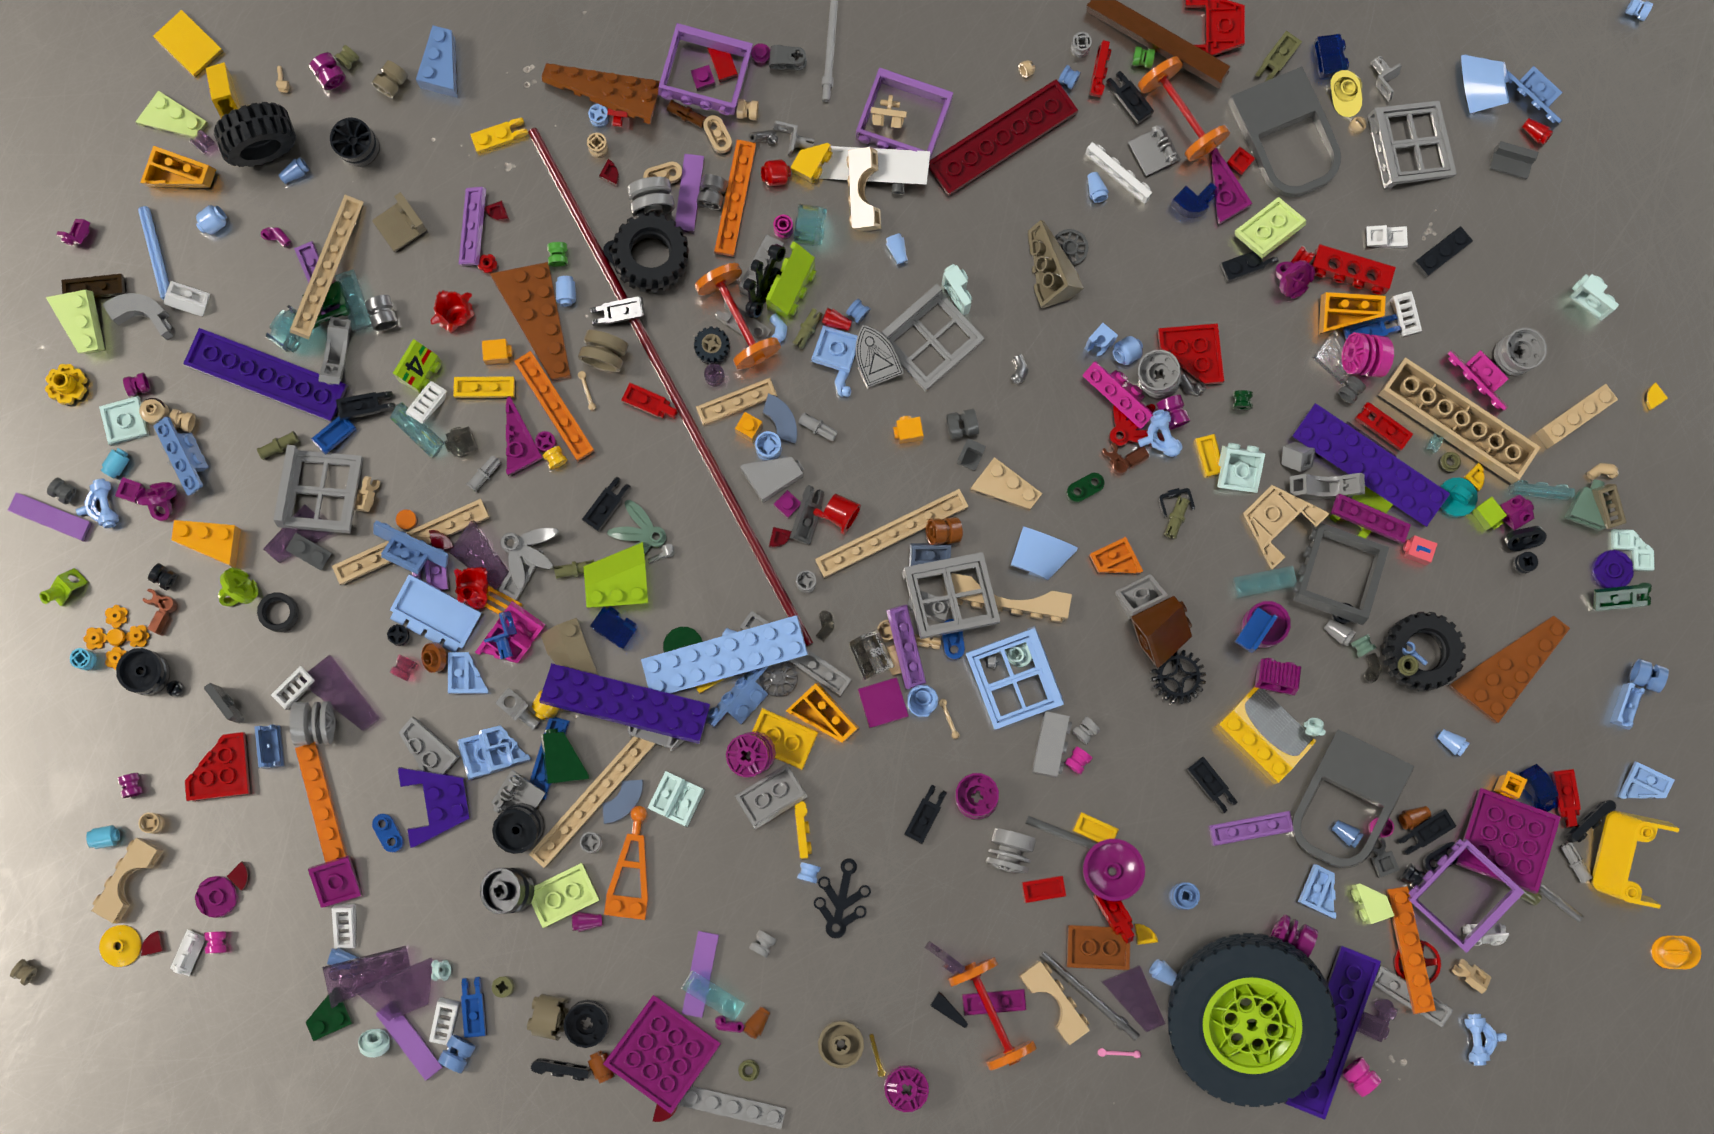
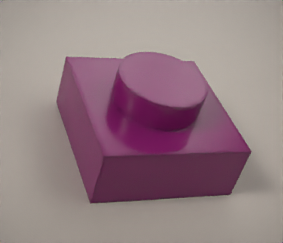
(703, 77)
(128, 489)
(787, 504)

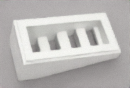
(1408, 296)
(431, 391)
(277, 694)
(336, 917)
(445, 1003)

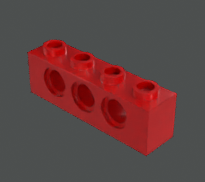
(1382, 272)

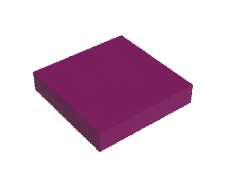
(883, 702)
(335, 881)

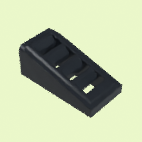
(942, 1005)

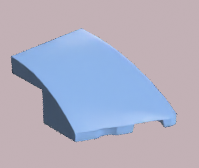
(1484, 82)
(1041, 553)
(490, 752)

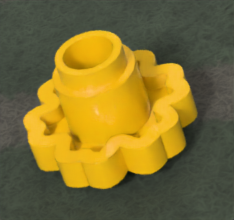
(66, 384)

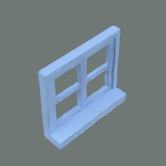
(1041, 668)

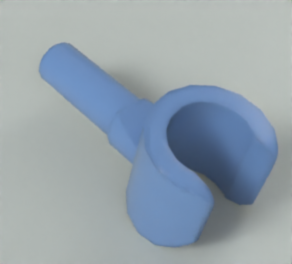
(1413, 653)

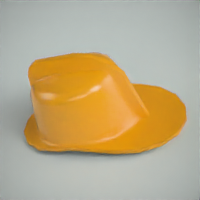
(1676, 952)

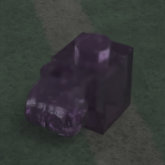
(1377, 1026)

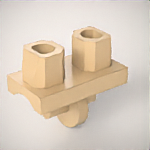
(897, 116)

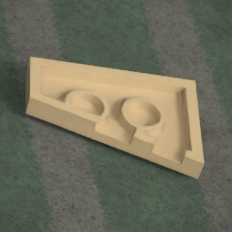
(1004, 484)

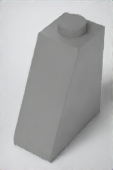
(772, 475)

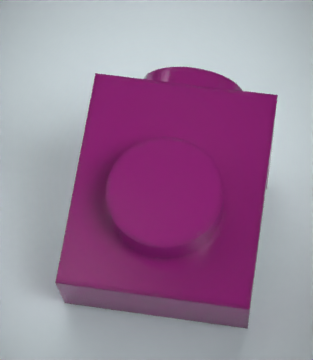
(78, 232)

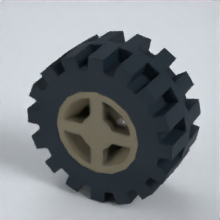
(709, 339)

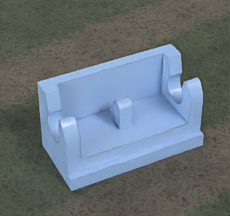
(1103, 338)
(1626, 706)

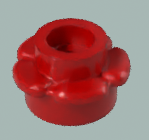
(492, 263)

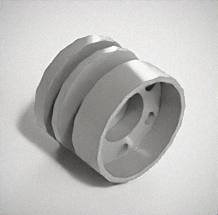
(1530, 349)
(1158, 363)
(315, 722)
(1010, 850)

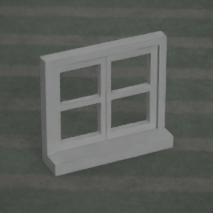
(1386, 147)
(911, 318)
(289, 488)
(946, 567)

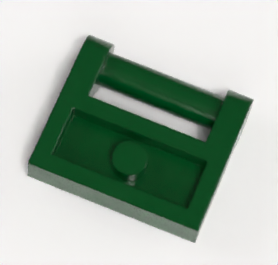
(334, 297)

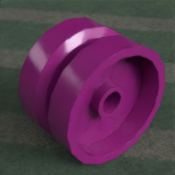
(1279, 629)

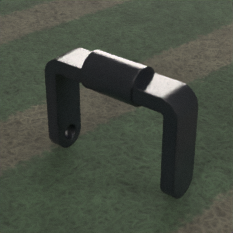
(1174, 493)

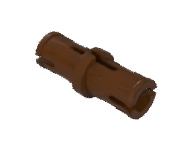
(686, 113)

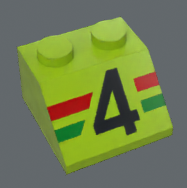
(417, 366)

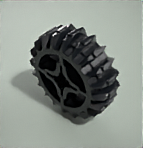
(1196, 674)

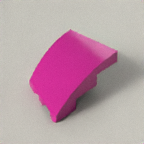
(527, 630)

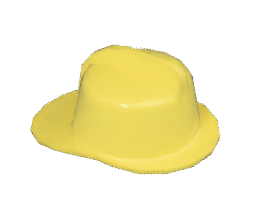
(1346, 93)

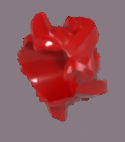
(452, 310)
(472, 586)

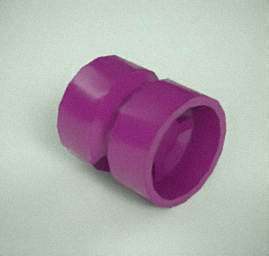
(327, 71)
(1174, 406)

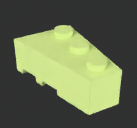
(79, 319)

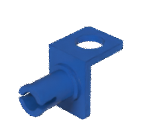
(502, 639)

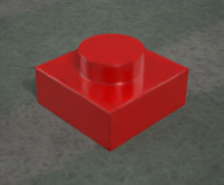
(1240, 160)

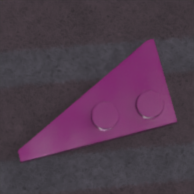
(1229, 193)
(521, 448)

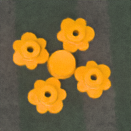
(115, 636)

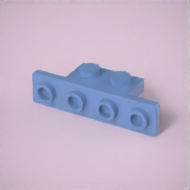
(1539, 89)
(183, 454)
(406, 550)
(740, 699)

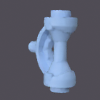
(1170, 445)
(106, 517)
(1480, 1053)

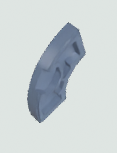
(782, 418)
(623, 802)

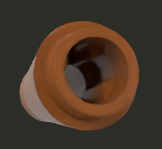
(1413, 817)
(755, 1024)

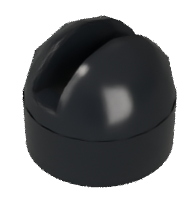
(178, 690)

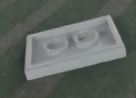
(771, 796)

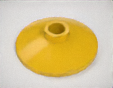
(130, 945)

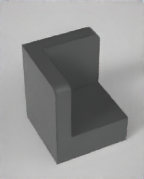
(971, 454)

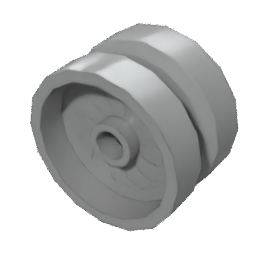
(651, 195)

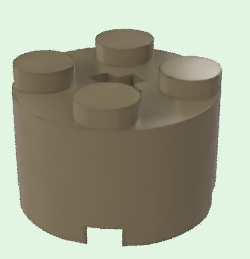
(547, 1016)

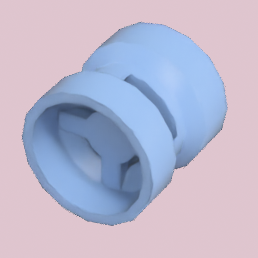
(1636, 5)

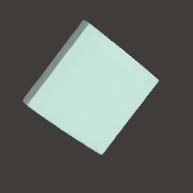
(676, 799)

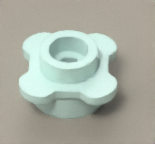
(1314, 727)
(444, 967)

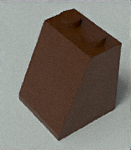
(1162, 629)

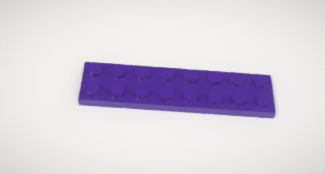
(264, 374)
(1381, 470)
(624, 703)
(1350, 988)

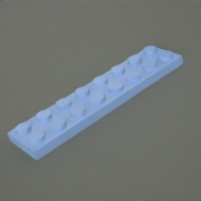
(725, 656)

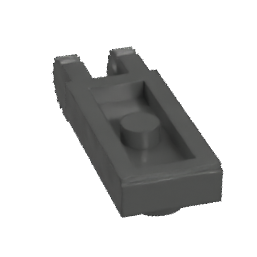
(805, 519)

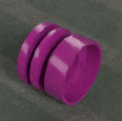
(761, 755)
(969, 787)
(1302, 939)
(910, 1076)

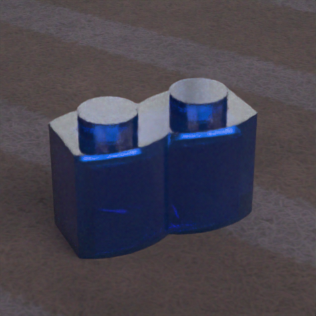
(1330, 55)
(614, 628)

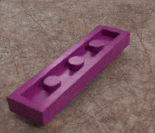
(1370, 518)

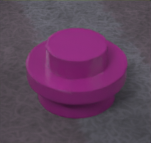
(760, 53)

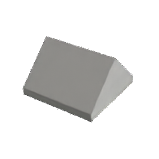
(1141, 595)

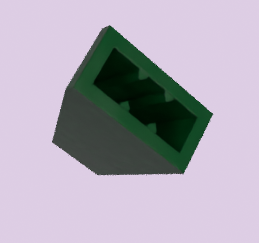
(560, 759)

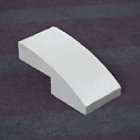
(1387, 237)

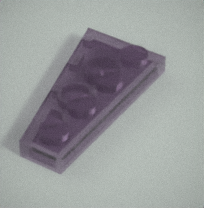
(335, 686)

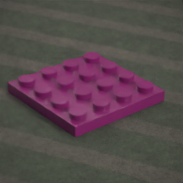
(1511, 837)
(662, 1054)

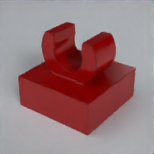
(618, 116)

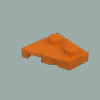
(1116, 558)

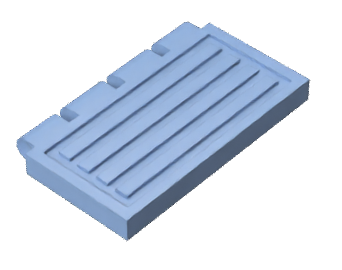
(434, 611)

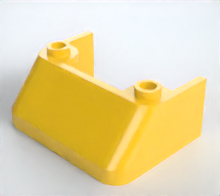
(1617, 852)

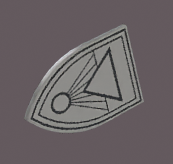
(876, 356)

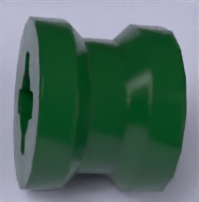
(1242, 400)

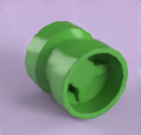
(1138, 57)
(557, 254)

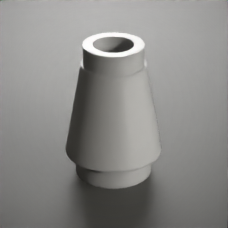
(1341, 632)

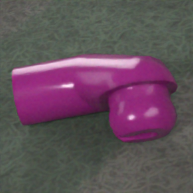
(275, 233)
(729, 1026)

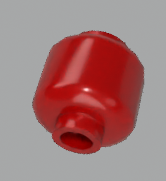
(775, 172)

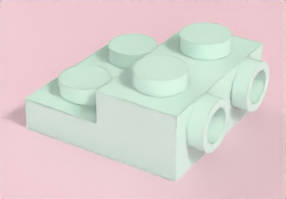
(955, 284)
(1591, 296)
(1240, 468)

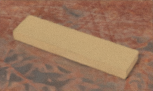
(735, 402)

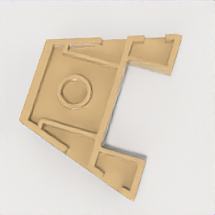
(1272, 514)

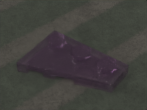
(1136, 997)

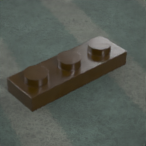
(100, 285)

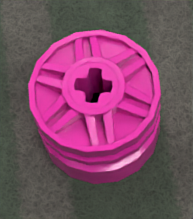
(1367, 355)

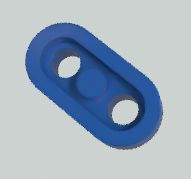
(953, 639)
(386, 833)

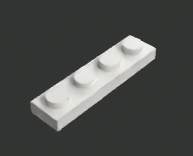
(1114, 168)

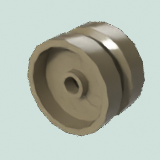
(603, 351)
(844, 1056)

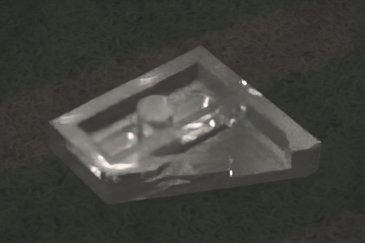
(1330, 358)

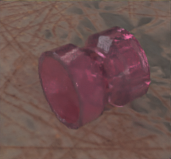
(403, 667)

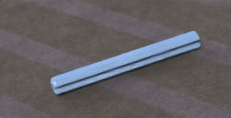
(154, 250)

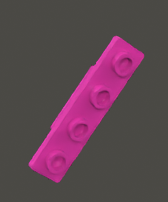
(1484, 373)
(1120, 393)

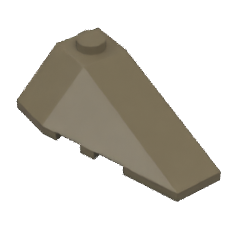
(1053, 271)
(569, 647)

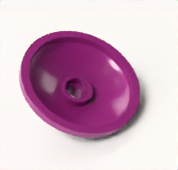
(1124, 860)

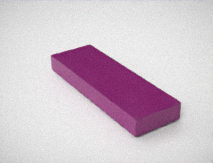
(1002, 1002)

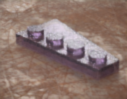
(349, 975)

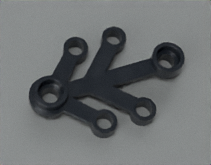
(764, 281)
(841, 901)

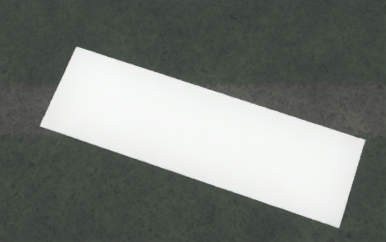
(893, 166)

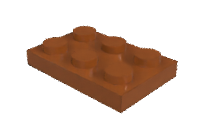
(1096, 948)

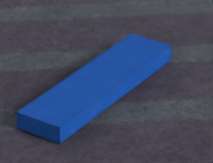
(538, 773)

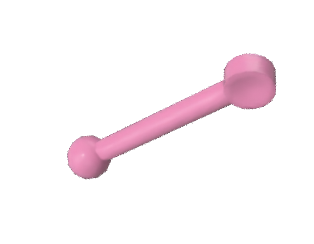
(1102, 1052)

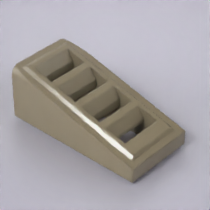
(1603, 508)

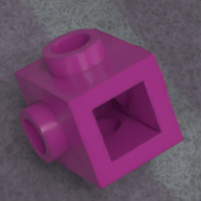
(1518, 512)

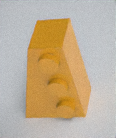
(174, 170)
(1346, 309)
(209, 539)
(824, 713)

